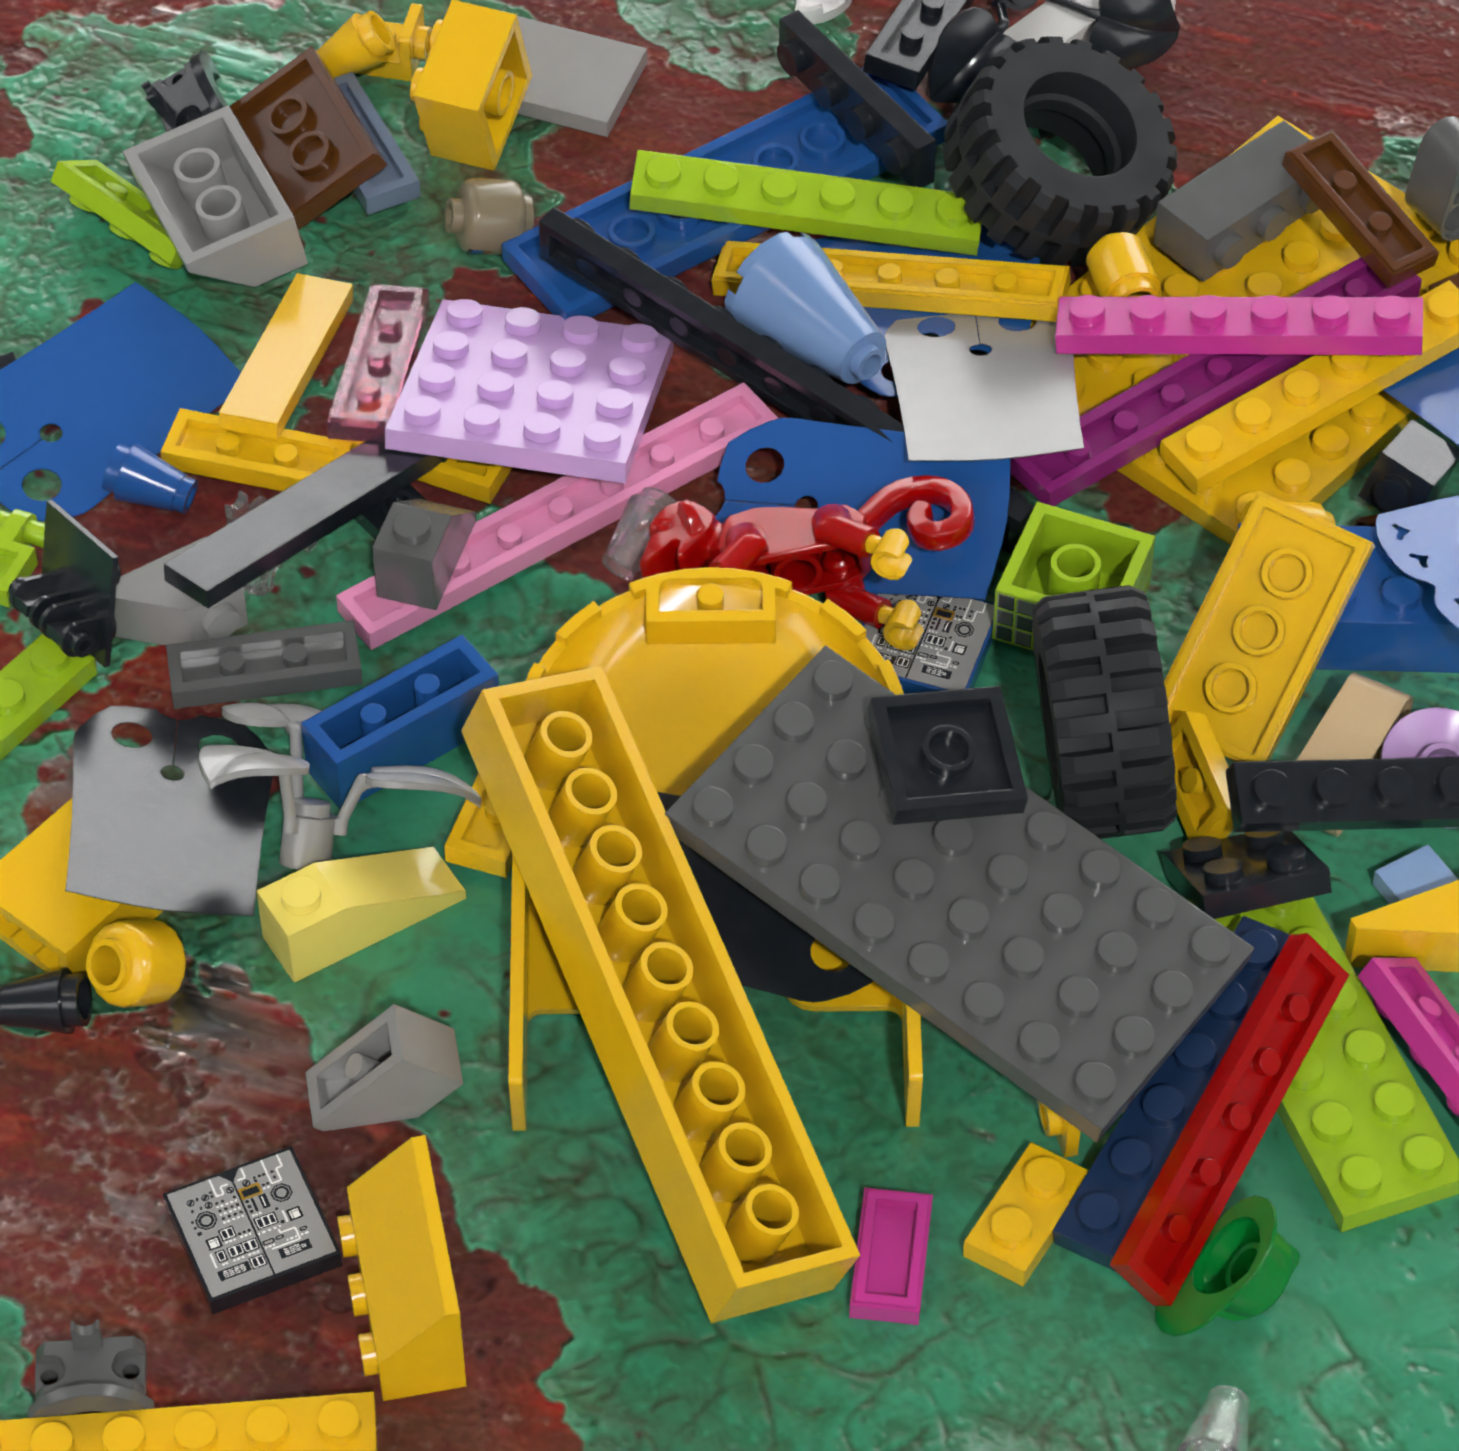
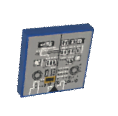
(950, 648)

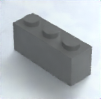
(1233, 205)

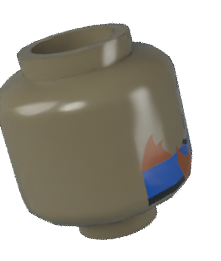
(488, 214)

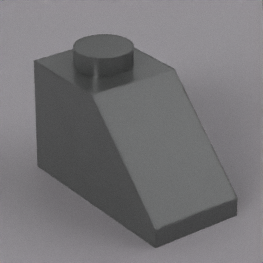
(419, 550)

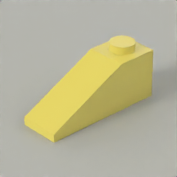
(351, 904)

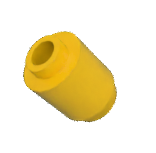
(1122, 267)

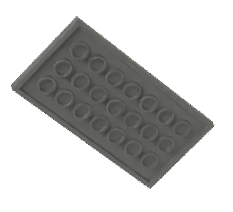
(990, 927)

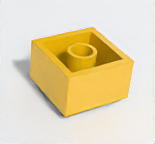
(471, 84)

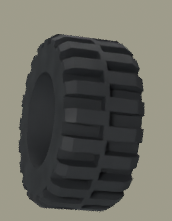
(1090, 106)
(1105, 711)

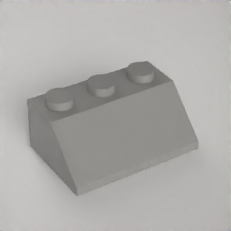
(218, 201)

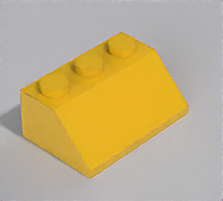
(403, 1276)

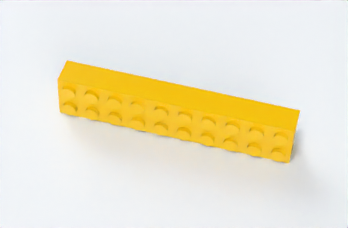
(658, 995)

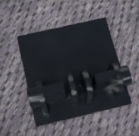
(75, 591)

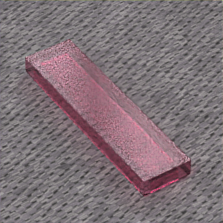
(378, 362)

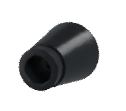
(47, 1002)

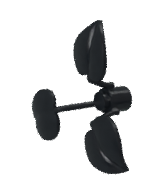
(1128, 28)

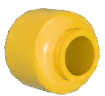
(136, 963)

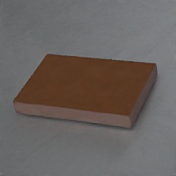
(308, 136)

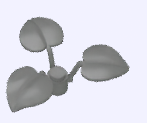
(307, 821)

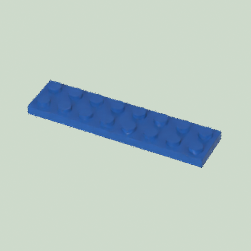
(790, 138)

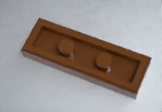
(1360, 209)

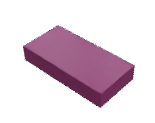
(891, 1257)

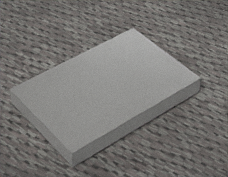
(578, 76)

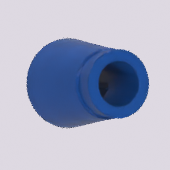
(148, 480)

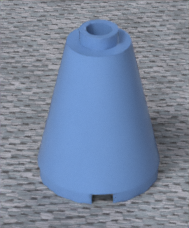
(807, 308)

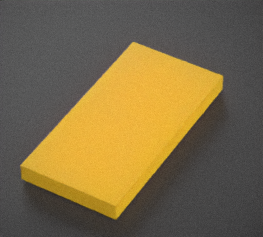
(1265, 625)

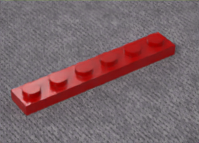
(1229, 1120)

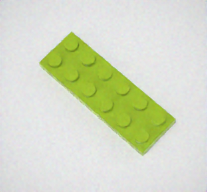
(1356, 1102)

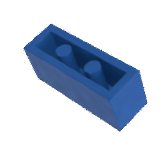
(397, 719)

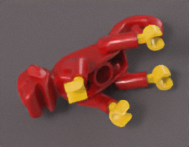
(821, 547)

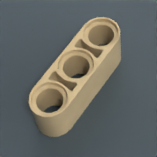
(1357, 722)

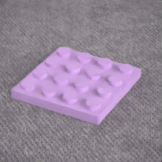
(530, 391)

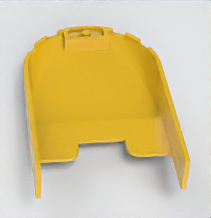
(691, 671)

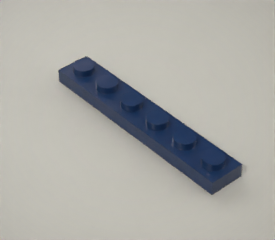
(1157, 1115)

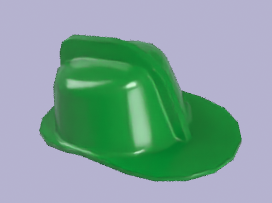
(1236, 1272)

